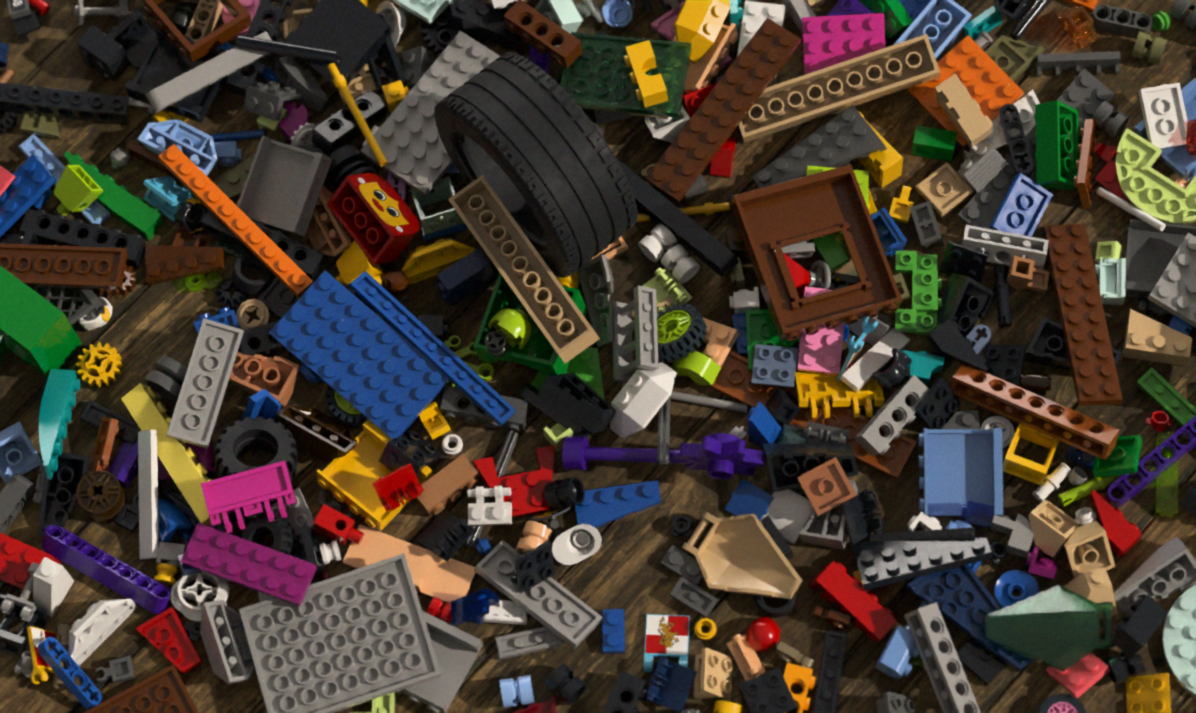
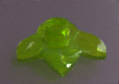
(206, 280)

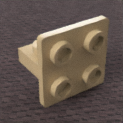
(713, 675)

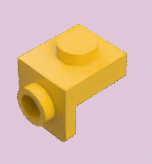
(434, 421)

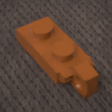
(104, 444)

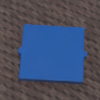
(749, 500)

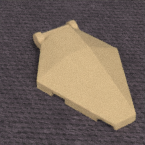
(742, 557)

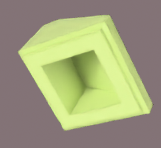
(1107, 250)

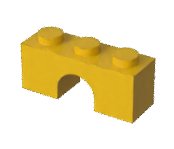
(650, 88)

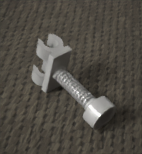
(28, 607)

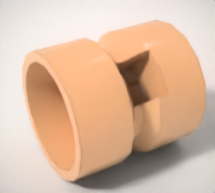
(534, 535)

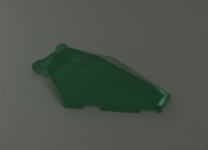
(1052, 627)

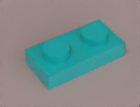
(984, 22)

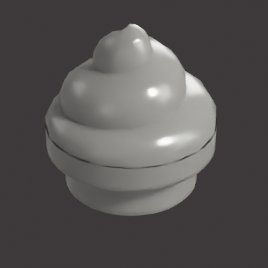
(119, 158)

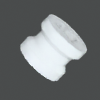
(330, 552)

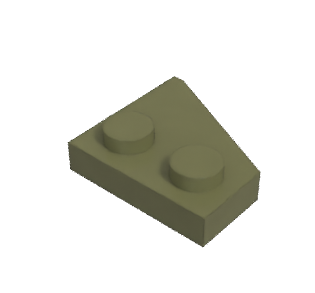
(40, 126)

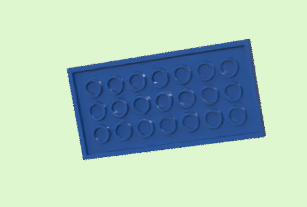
(359, 355)

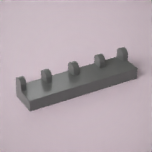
(1078, 61)

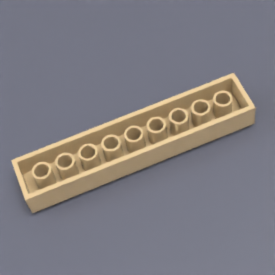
(840, 87)
(524, 269)

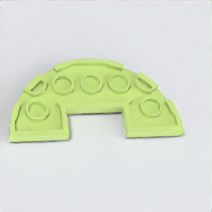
(1149, 188)

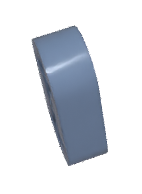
(982, 342)

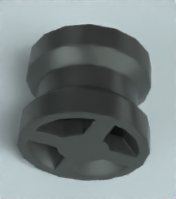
(494, 339)

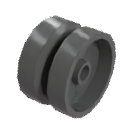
(167, 379)

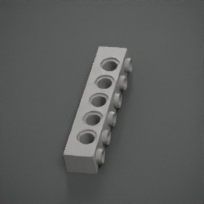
(941, 660)

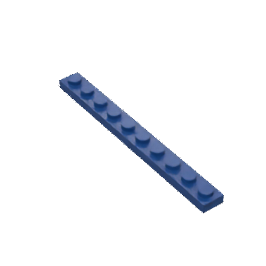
(432, 348)

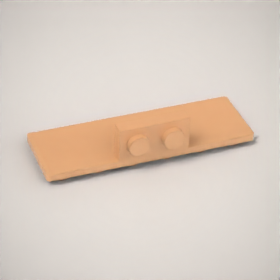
(429, 571)

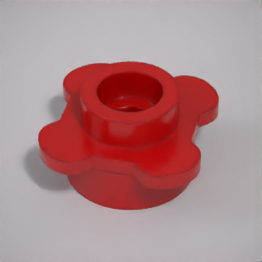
(1159, 421)

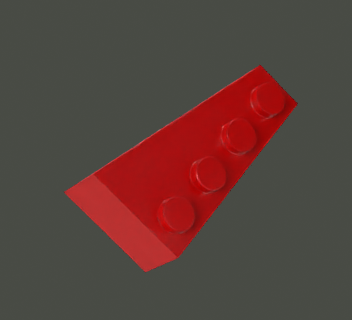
(853, 600)

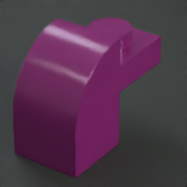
(295, 117)

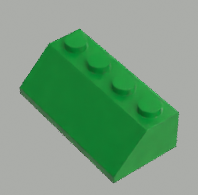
(1056, 145)

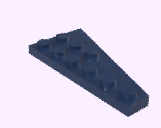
(965, 603)

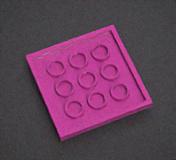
(840, 38)

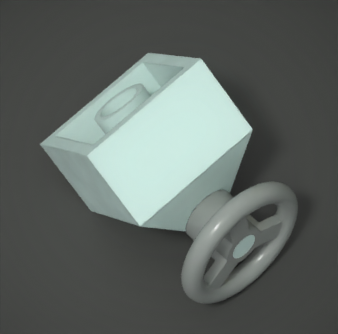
(567, 13)

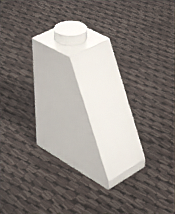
(50, 585)

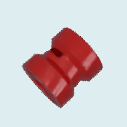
(440, 610)

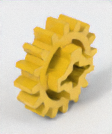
(109, 365)

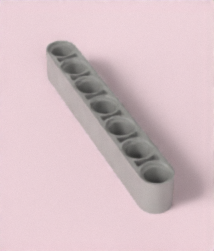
(204, 75)

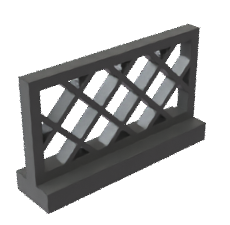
(86, 294)

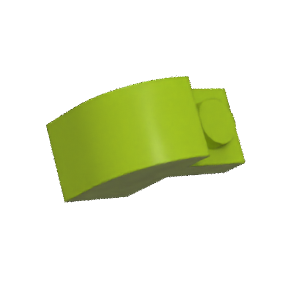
(697, 367)

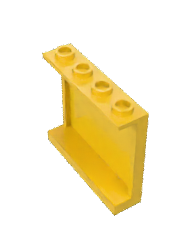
(353, 475)

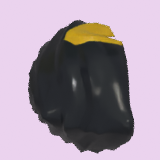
(190, 215)

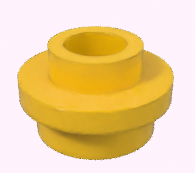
(705, 622)

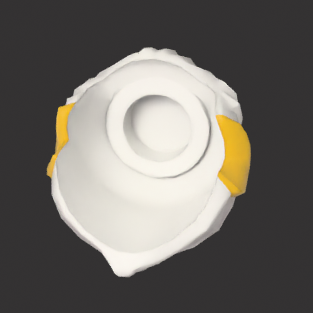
(95, 318)

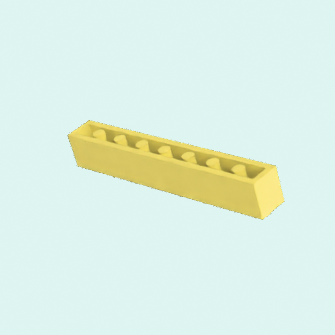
(174, 454)

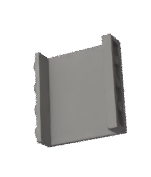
(455, 657)

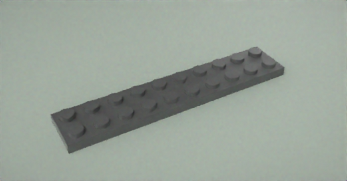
(1082, 94)

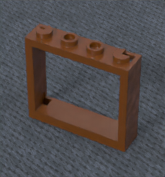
(194, 52)

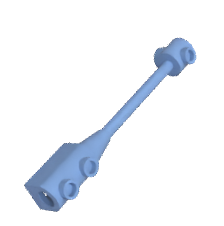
(901, 644)

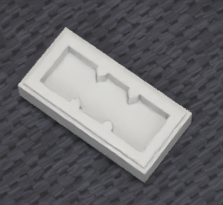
(506, 612)

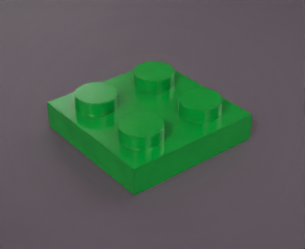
(1122, 459)

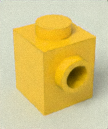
(394, 94)

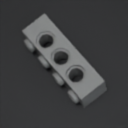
(1003, 246)
(869, 436)

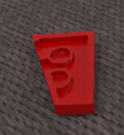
(171, 639)

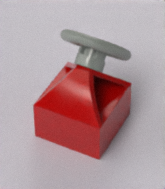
(804, 278)

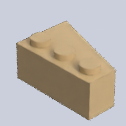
(1155, 341)

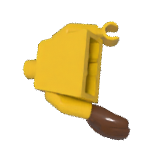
(355, 262)

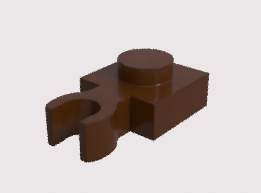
(836, 619)

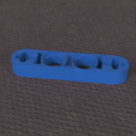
(72, 670)

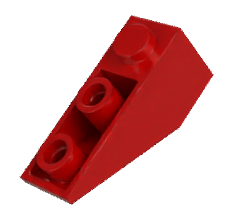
(1120, 532)

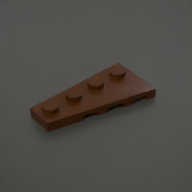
(176, 262)

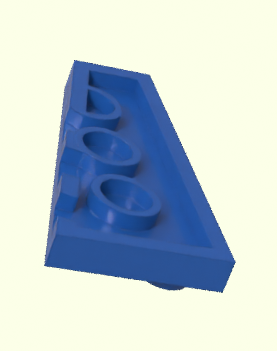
(615, 502)

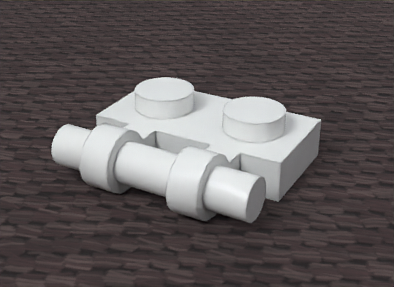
(489, 513)

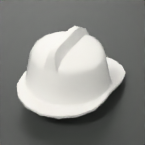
(394, 17)
(576, 544)

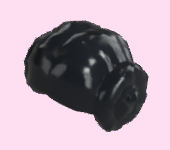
(894, 371)

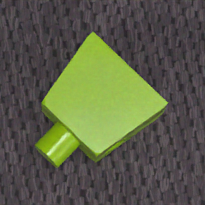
(75, 190)

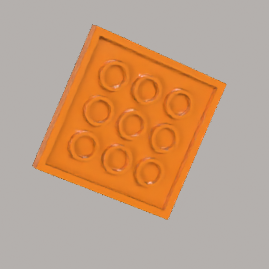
(979, 75)

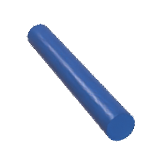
(238, 135)

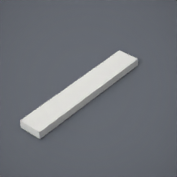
(148, 494)

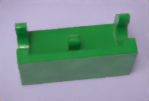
(934, 143)

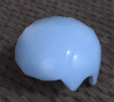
(617, 13)

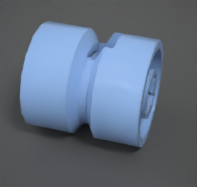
(517, 691)

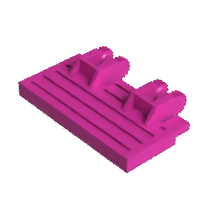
(248, 491)

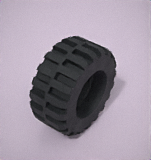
(253, 435)

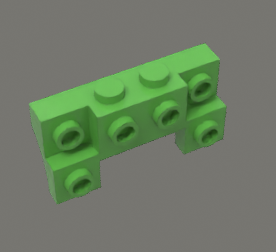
(924, 292)

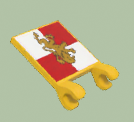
(35, 636)

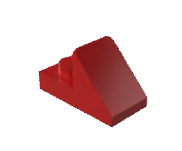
(722, 162)

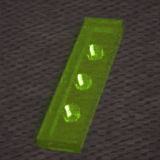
(1167, 483)

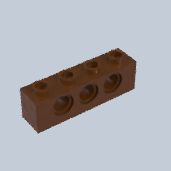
(569, 46)

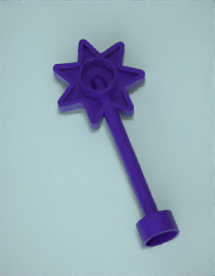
(718, 454)

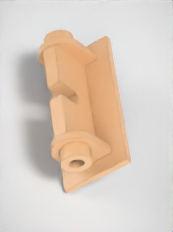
(745, 657)

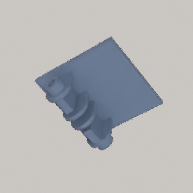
(774, 365)

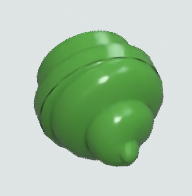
(1160, 21)

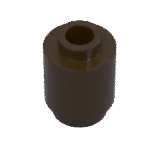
(1036, 382)

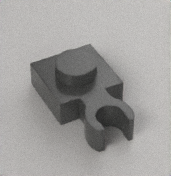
(119, 670)

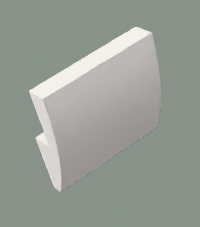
(789, 513)

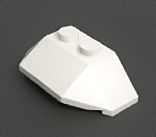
(641, 399)
(97, 626)

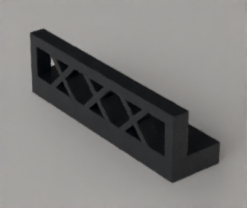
(389, 62)

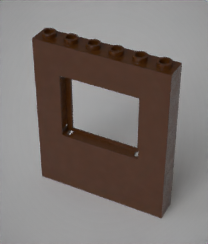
(805, 211)

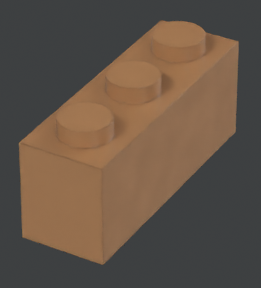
(448, 485)

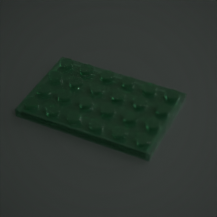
(603, 81)

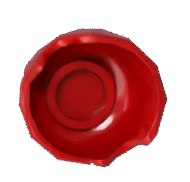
(763, 634)

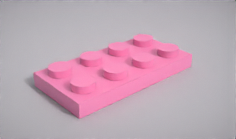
(821, 350)

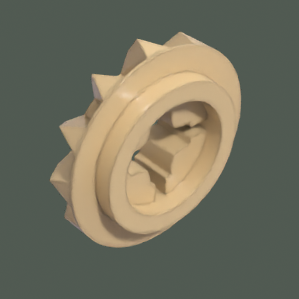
(251, 306)

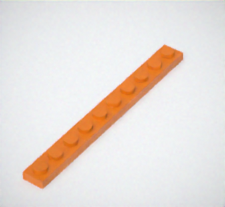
(236, 220)

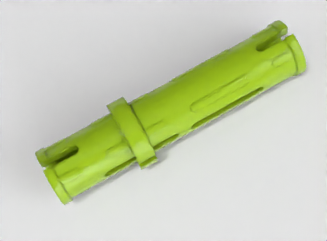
(1086, 488)

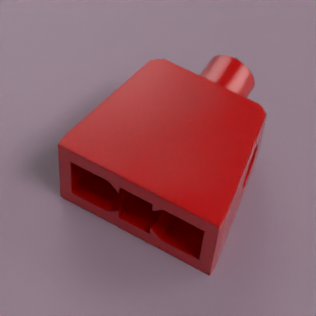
(330, 521)

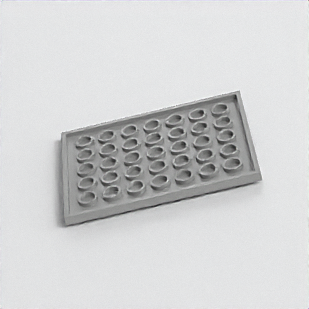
(344, 642)

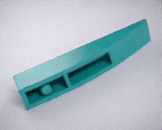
(55, 414)

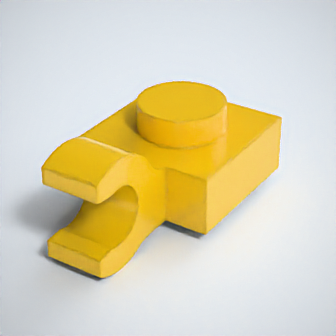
(900, 207)

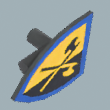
(551, 516)

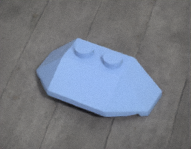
(192, 142)

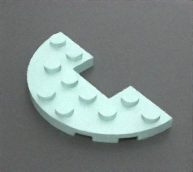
(1180, 640)

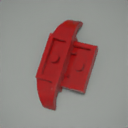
(1108, 176)

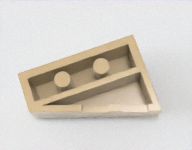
(963, 110)

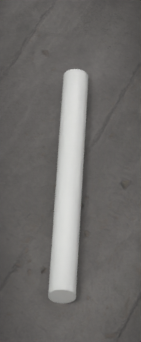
(1131, 209)

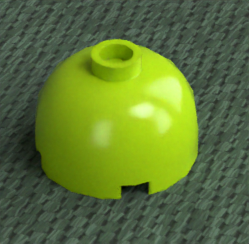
(513, 326)

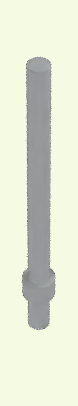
(707, 401)

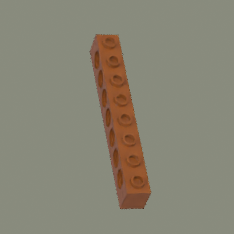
(1034, 411)

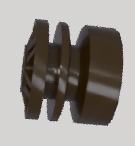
(101, 508)

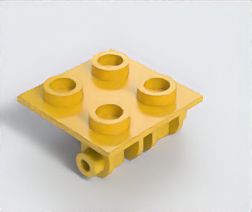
(1148, 694)

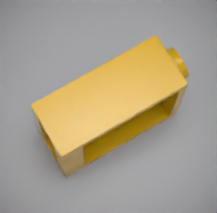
(1023, 467)

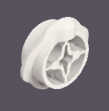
(178, 593)

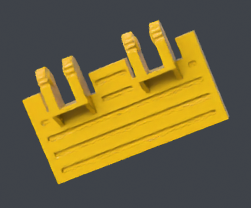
(821, 388)

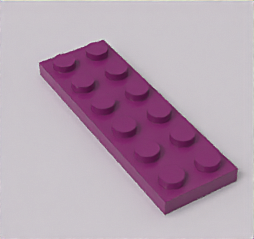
(249, 564)

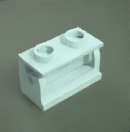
(1111, 280)

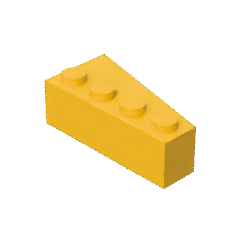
(883, 165)

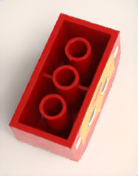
(374, 216)

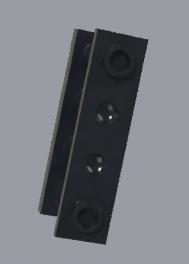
(16, 643)

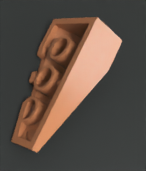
(268, 373)

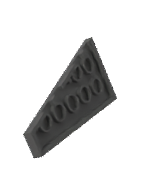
(830, 146)

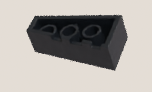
(789, 461)

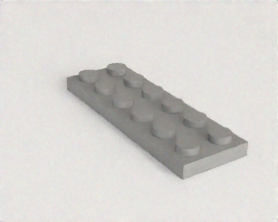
(205, 383)
(546, 601)

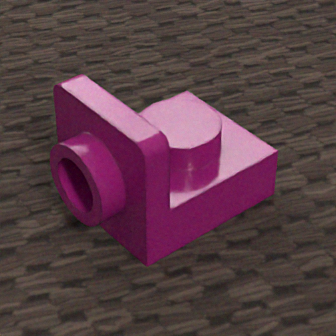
(1042, 567)

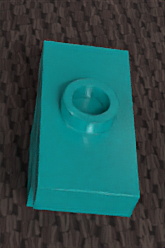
(924, 365)

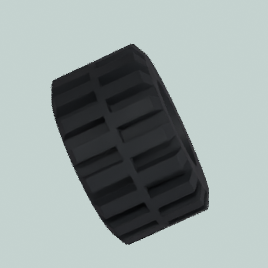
(283, 534)

